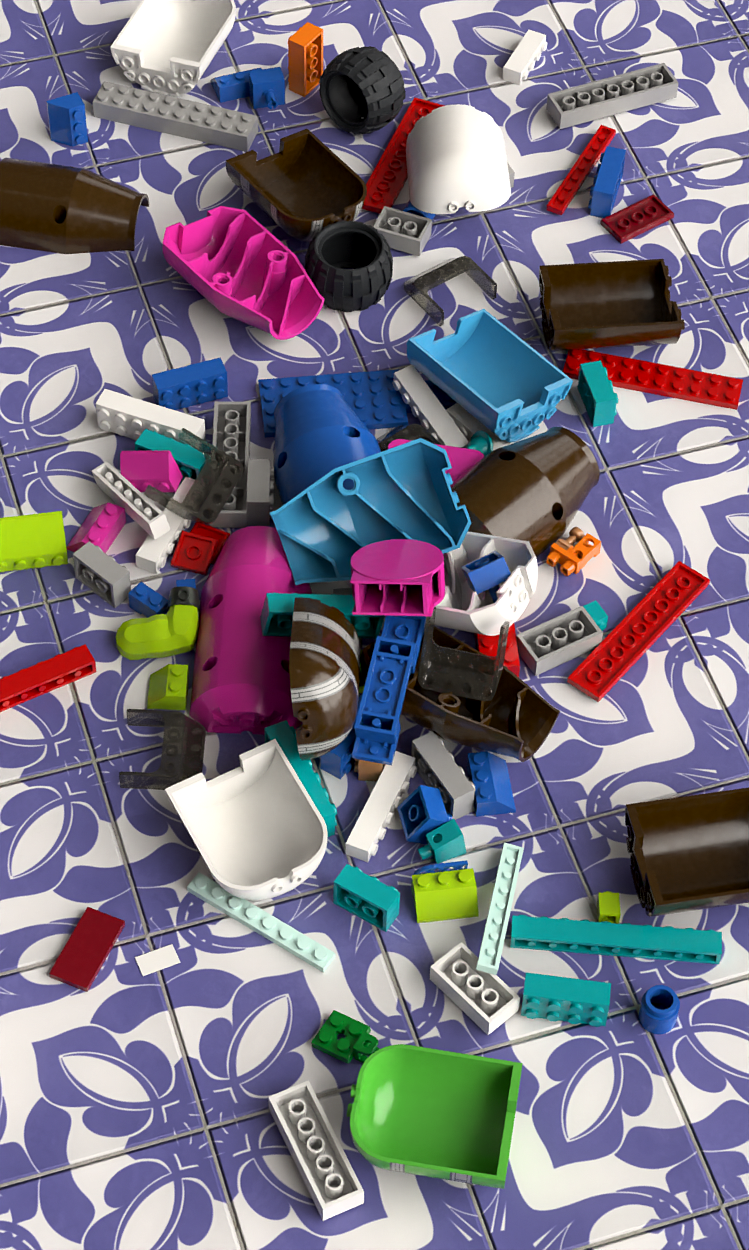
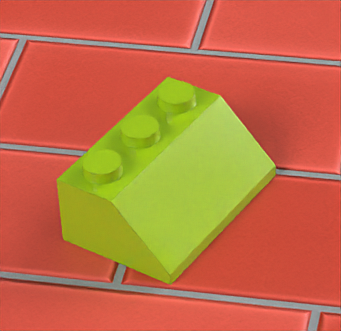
(445, 895)

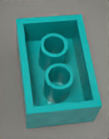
(597, 393)
(366, 897)

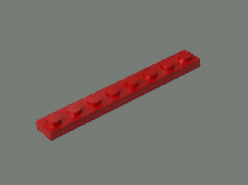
(580, 170)

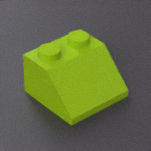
(169, 688)

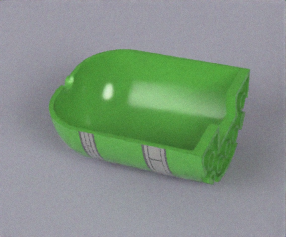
(436, 1113)

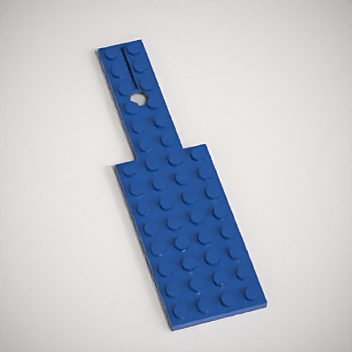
(367, 393)

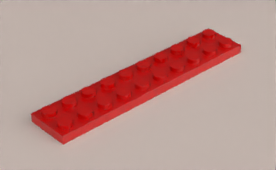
(391, 169)
(660, 378)
(638, 631)

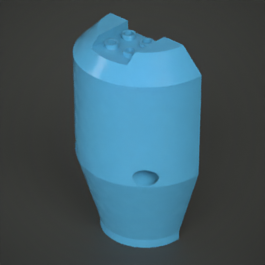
(393, 497)

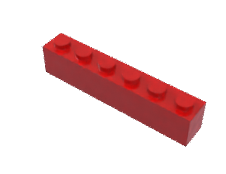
(46, 676)

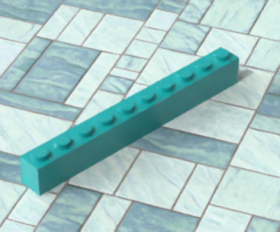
(616, 939)

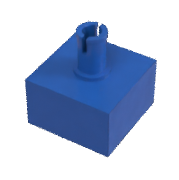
(267, 88)
(487, 573)
(422, 813)

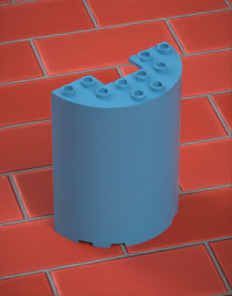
(491, 374)

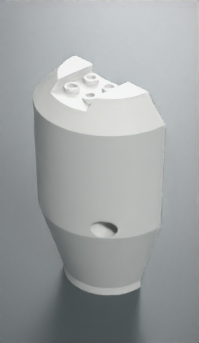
(476, 612)

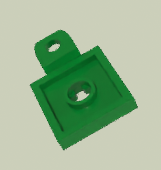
(357, 1041)

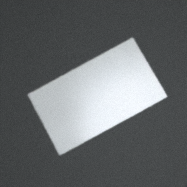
(157, 960)

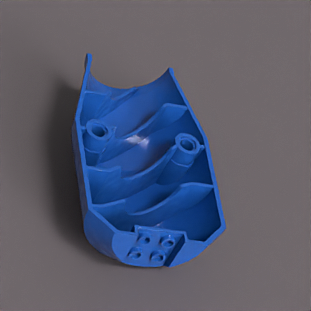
(314, 437)

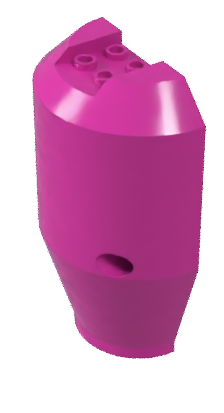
(244, 271)

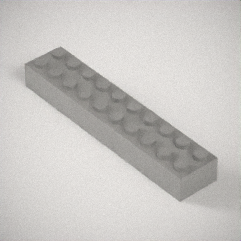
(175, 116)

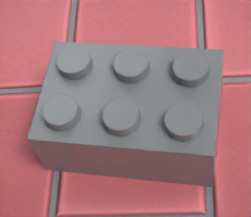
(404, 230)
(259, 490)
(102, 574)

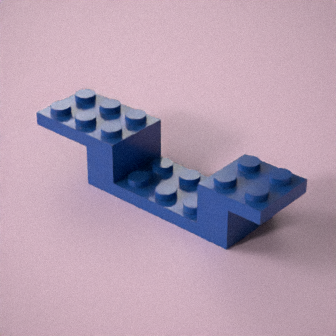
(385, 688)

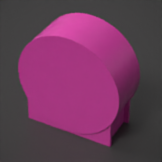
(397, 578)

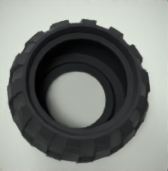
(362, 85)
(355, 247)

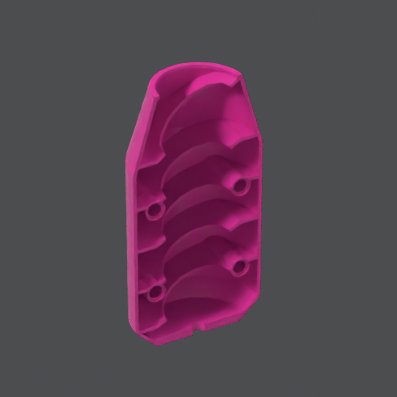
(237, 671)

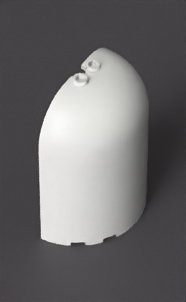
(172, 42)
(457, 161)
(253, 824)

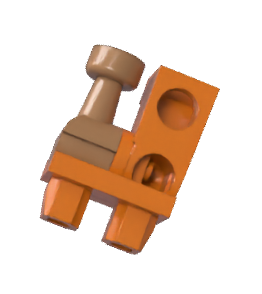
(573, 557)

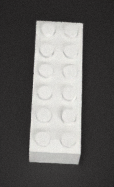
(132, 416)
(316, 1150)

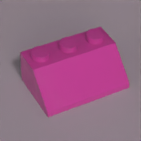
(152, 469)
(100, 527)

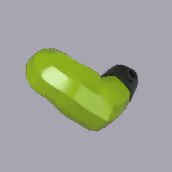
(162, 633)

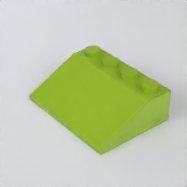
(32, 541)

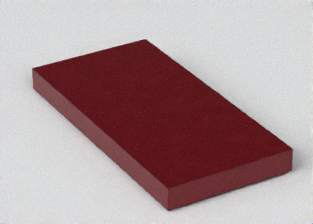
(637, 218)
(87, 949)

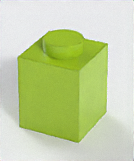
(608, 907)

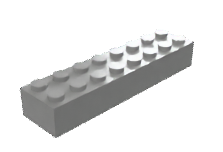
(611, 95)
(232, 436)

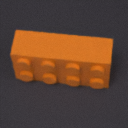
(305, 59)

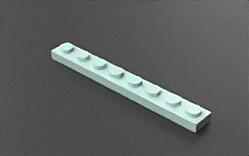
(499, 909)
(261, 922)

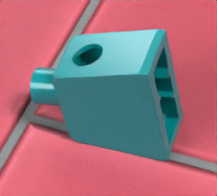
(444, 843)

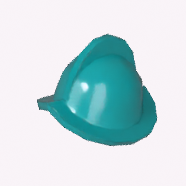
(481, 441)

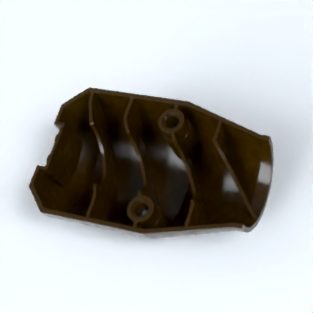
(65, 209)
(529, 488)
(508, 725)

